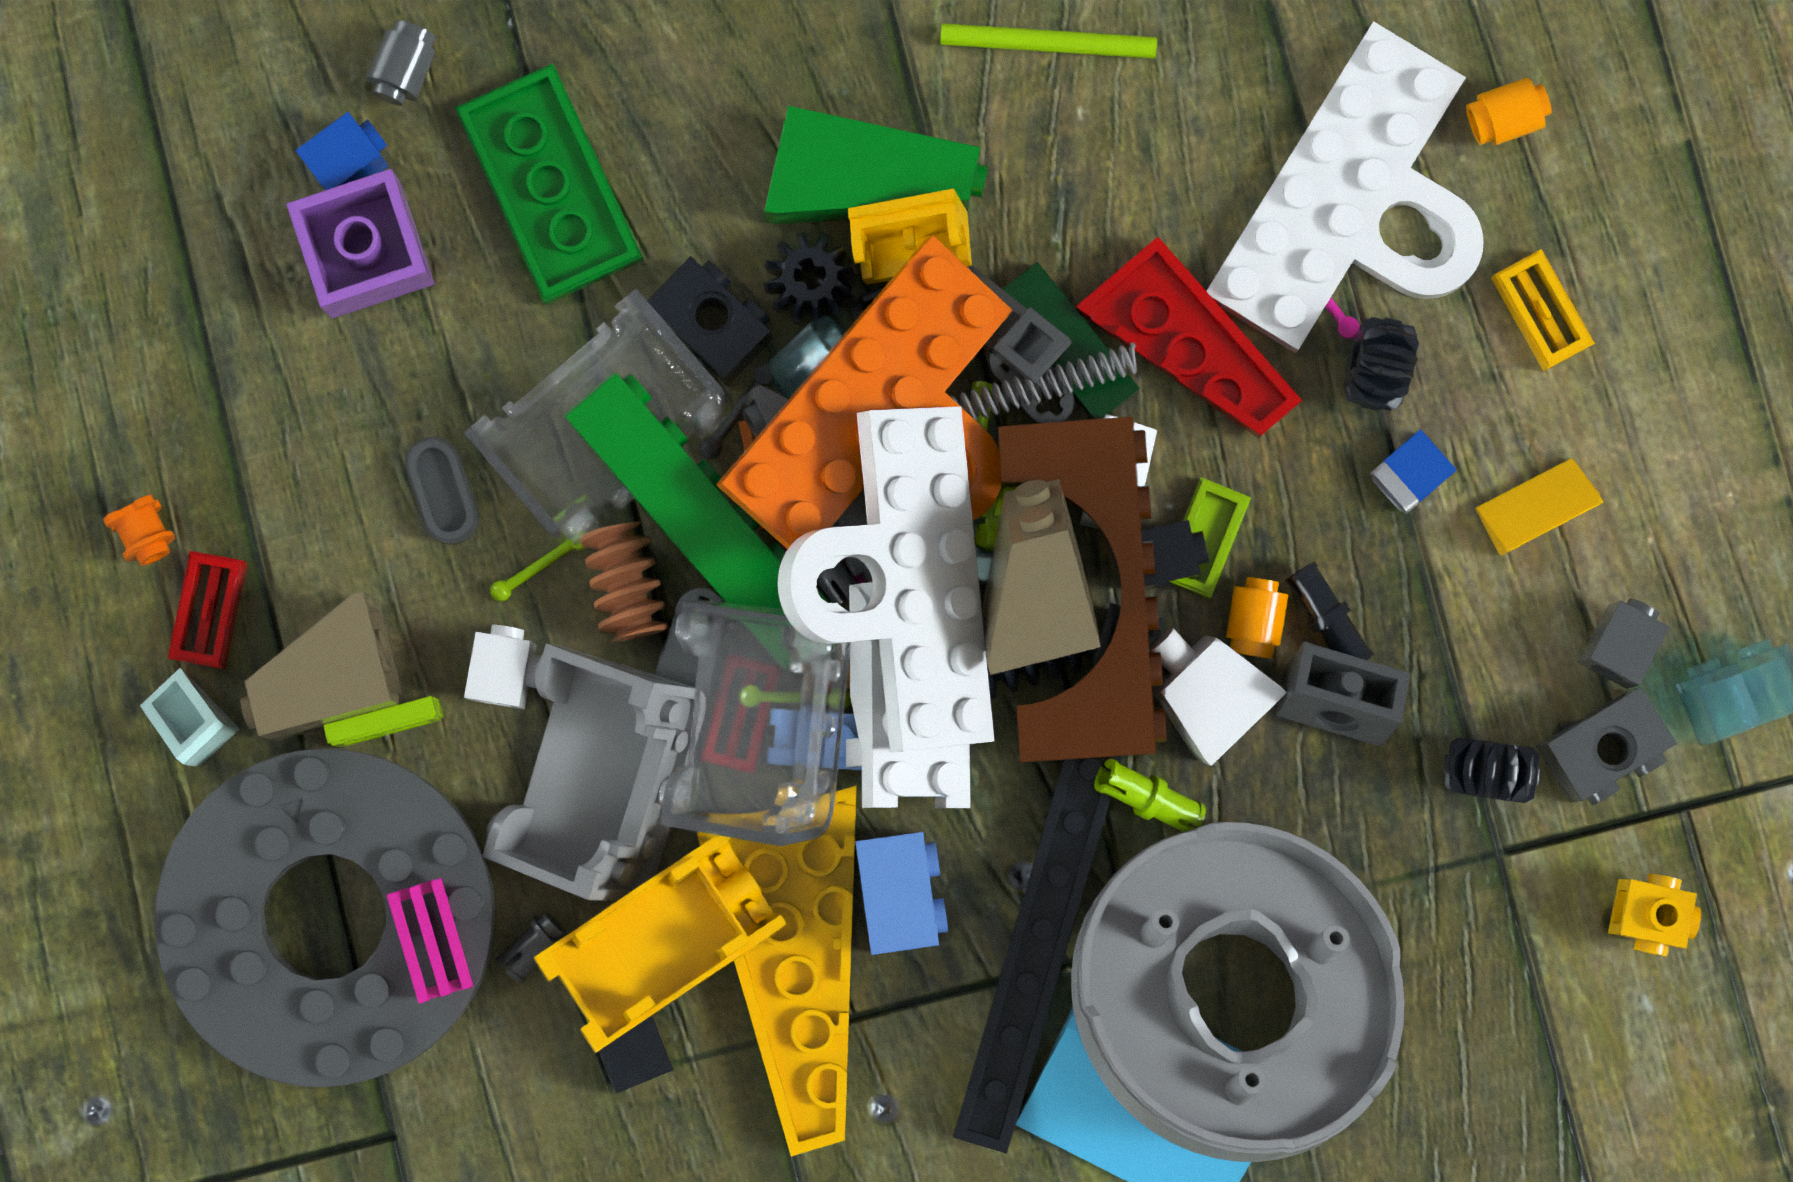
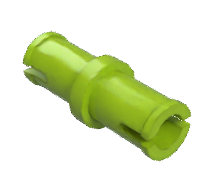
(1149, 796)

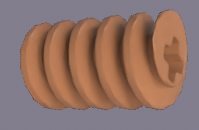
(623, 582)

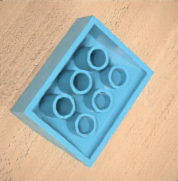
(1084, 1118)

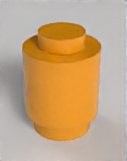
(1508, 112)
(1256, 618)

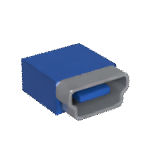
(1412, 472)

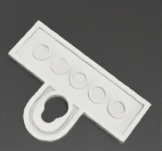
(1338, 186)
(922, 578)

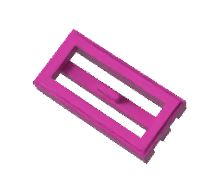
(443, 986)

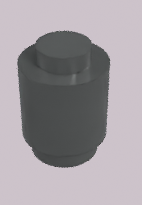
(401, 63)

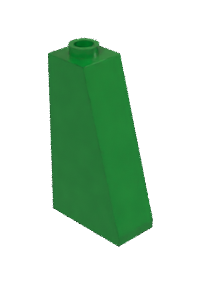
(847, 163)

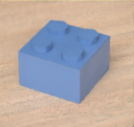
(899, 893)

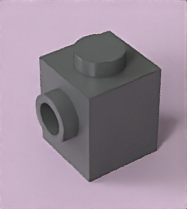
(1625, 642)

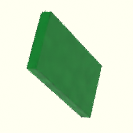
(549, 184)

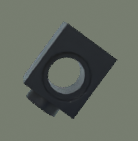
(1176, 553)

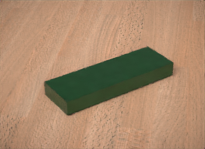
(1038, 291)

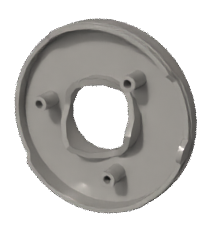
(1149, 1031)

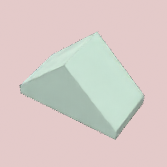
(188, 719)

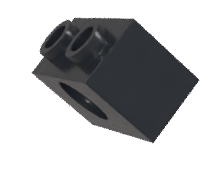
(721, 350)

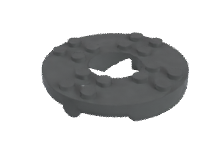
(217, 938)

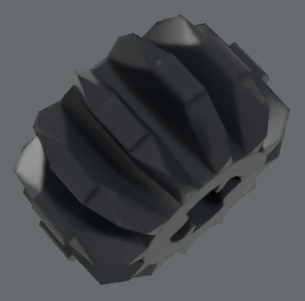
(823, 265)
(1381, 363)
(1492, 770)

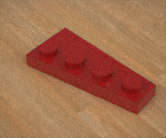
(1189, 338)

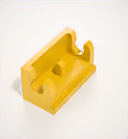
(892, 230)

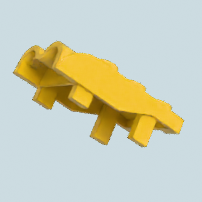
(660, 940)

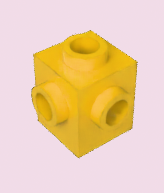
(1636, 909)

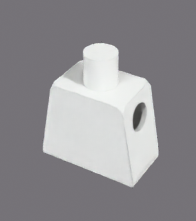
(1211, 693)

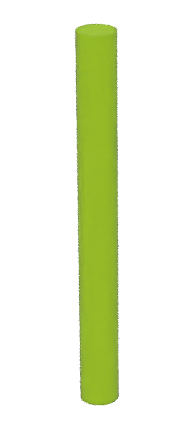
(1048, 41)

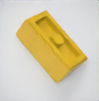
(1538, 506)

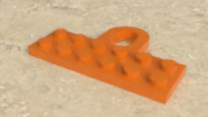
(892, 357)

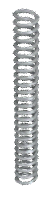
(1050, 379)

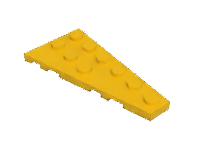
(801, 975)

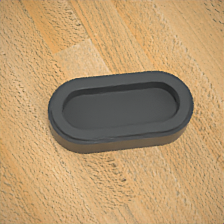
(442, 491)

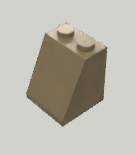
(1036, 584)
(326, 674)

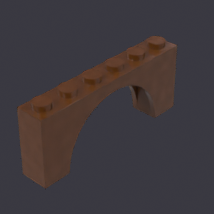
(1114, 703)

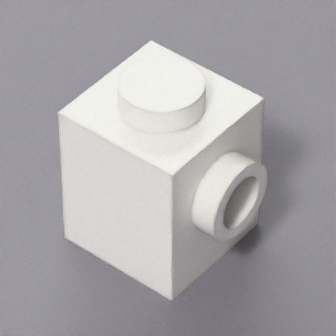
(501, 668)

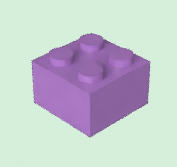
(360, 244)

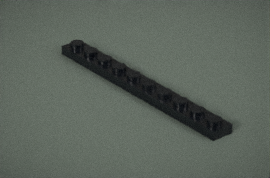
(1037, 944)

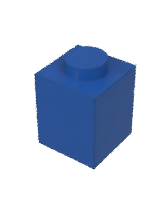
(344, 152)

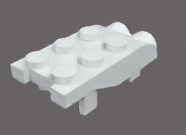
(888, 775)

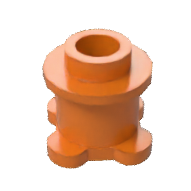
(141, 531)

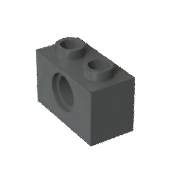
(1343, 694)
(1574, 753)

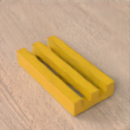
(1524, 320)

